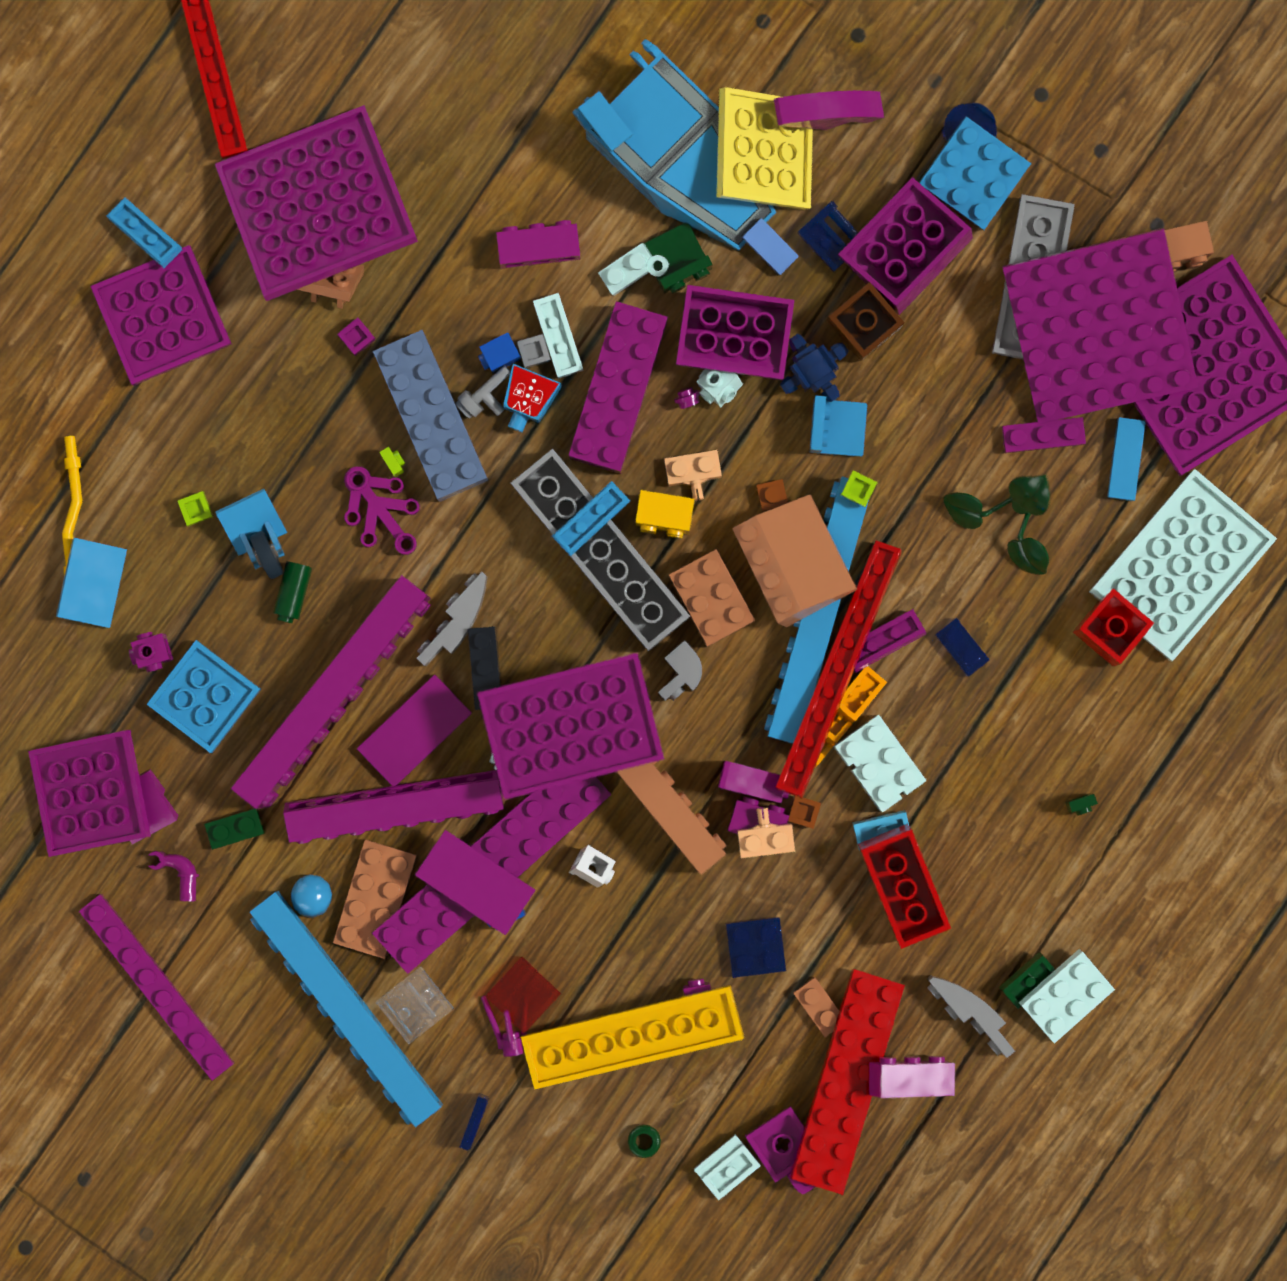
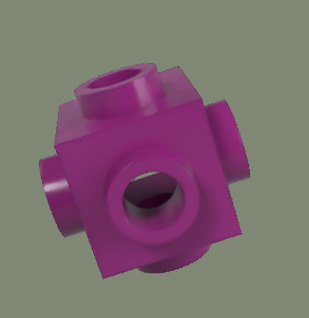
(160, 651)

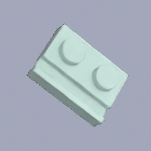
(727, 1167)

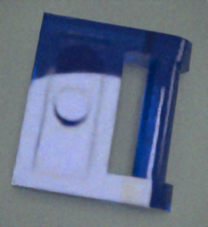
(823, 239)

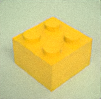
(664, 513)

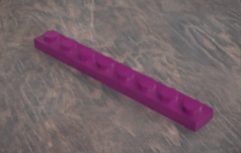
(156, 987)

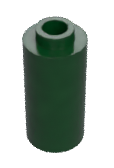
(292, 591)

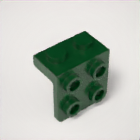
(683, 255)

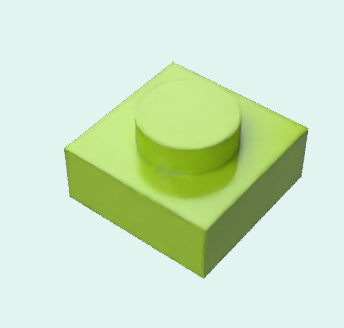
(393, 461)
(858, 488)
(195, 508)

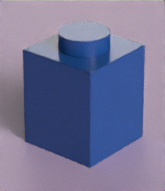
(498, 353)

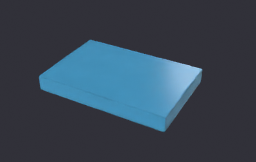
(91, 582)

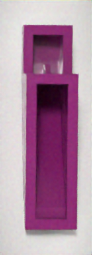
(828, 109)

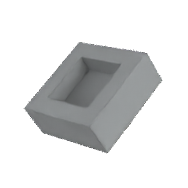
(533, 351)

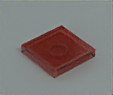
(523, 994)

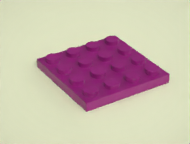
(161, 316)
(89, 793)

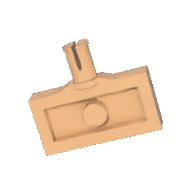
(693, 470)
(765, 838)

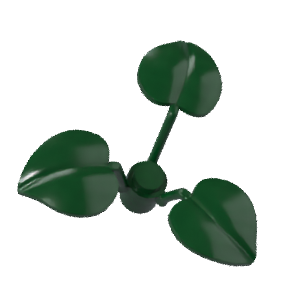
(1028, 497)

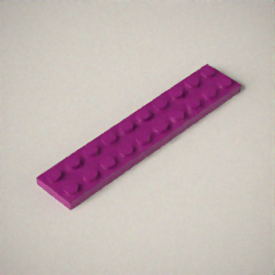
(512, 844)

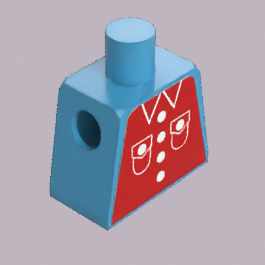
(528, 396)

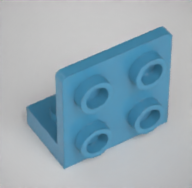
(838, 427)

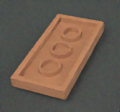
(373, 896)

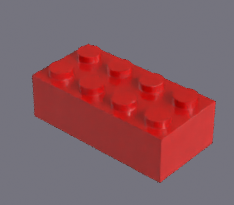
(904, 886)

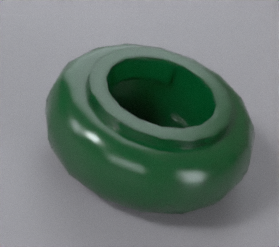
(644, 1129)

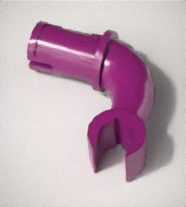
(186, 873)

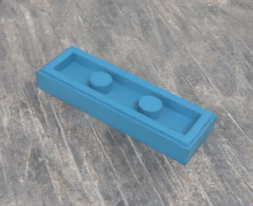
(144, 232)
(1126, 459)
(591, 518)

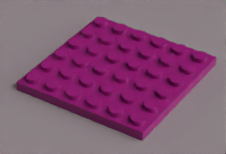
(315, 203)
(1100, 326)
(1237, 368)

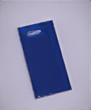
(474, 1122)

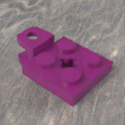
(779, 1162)

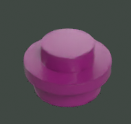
(687, 397)

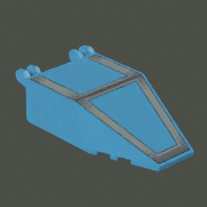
(675, 150)

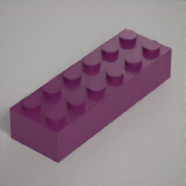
(618, 387)

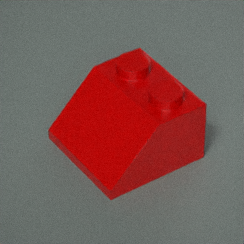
(1113, 627)

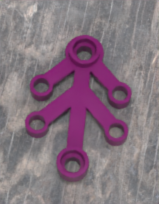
(378, 507)

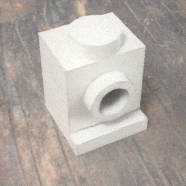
(602, 863)

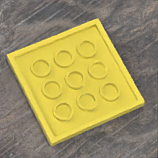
(759, 157)

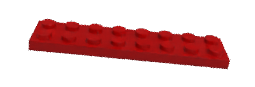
(843, 1086)

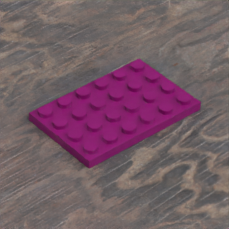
(570, 726)

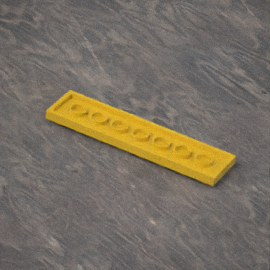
(632, 1037)

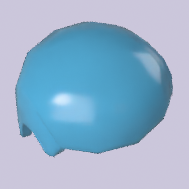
(311, 896)

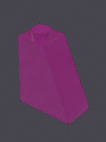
(751, 782)

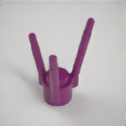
(511, 1041)

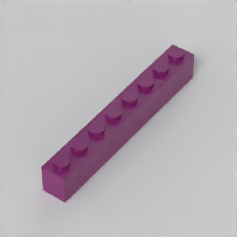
(393, 806)

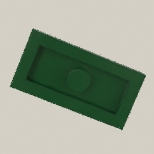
(234, 828)
(1026, 979)

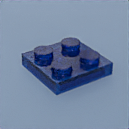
(756, 947)

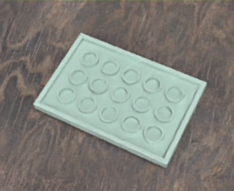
(1186, 562)

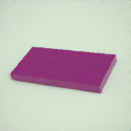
(414, 731)
(475, 882)

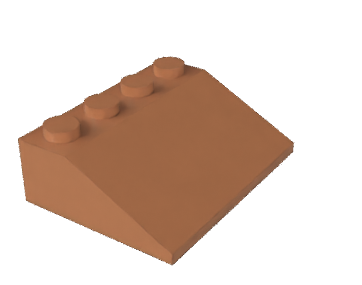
(794, 560)

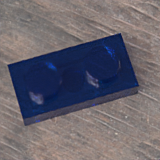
(962, 647)

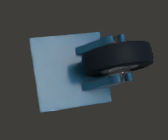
(251, 525)

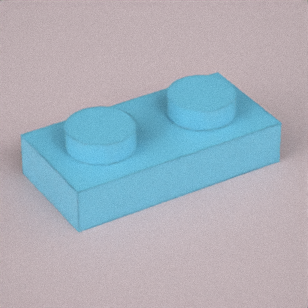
(878, 825)

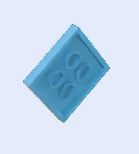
(974, 173)
(203, 696)

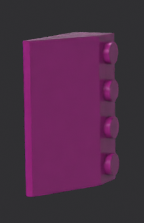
(906, 245)
(735, 332)

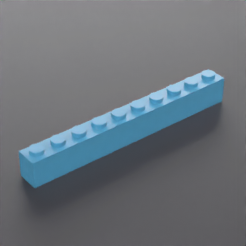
(813, 631)
(346, 1009)

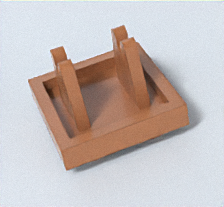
(338, 286)

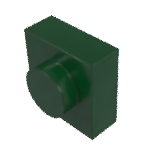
(1081, 804)

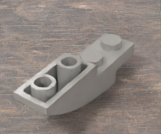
(464, 611)
(964, 1004)

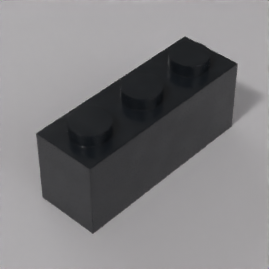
(484, 661)

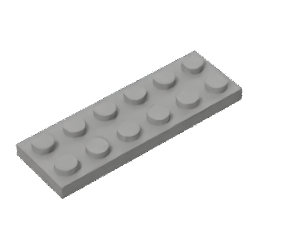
(1039, 231)

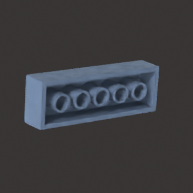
(430, 415)

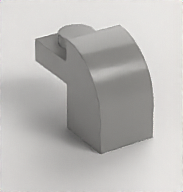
(687, 666)

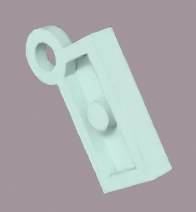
(631, 268)

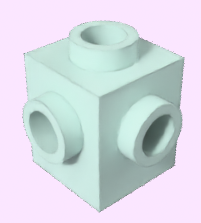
(718, 386)

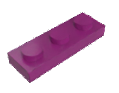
(1043, 435)
(890, 638)

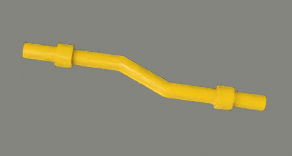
(72, 464)

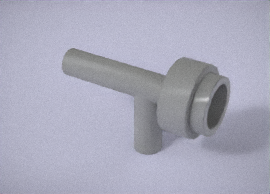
(470, 404)

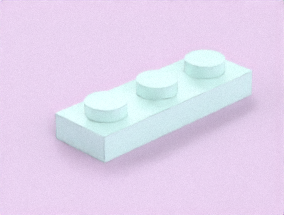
(558, 335)

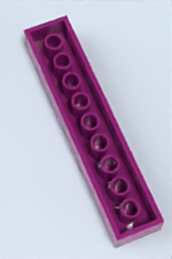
(330, 694)

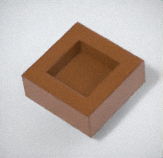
(771, 495)
(804, 812)

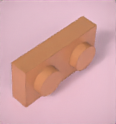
(818, 1005)

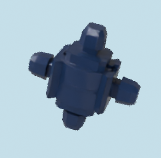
(814, 368)

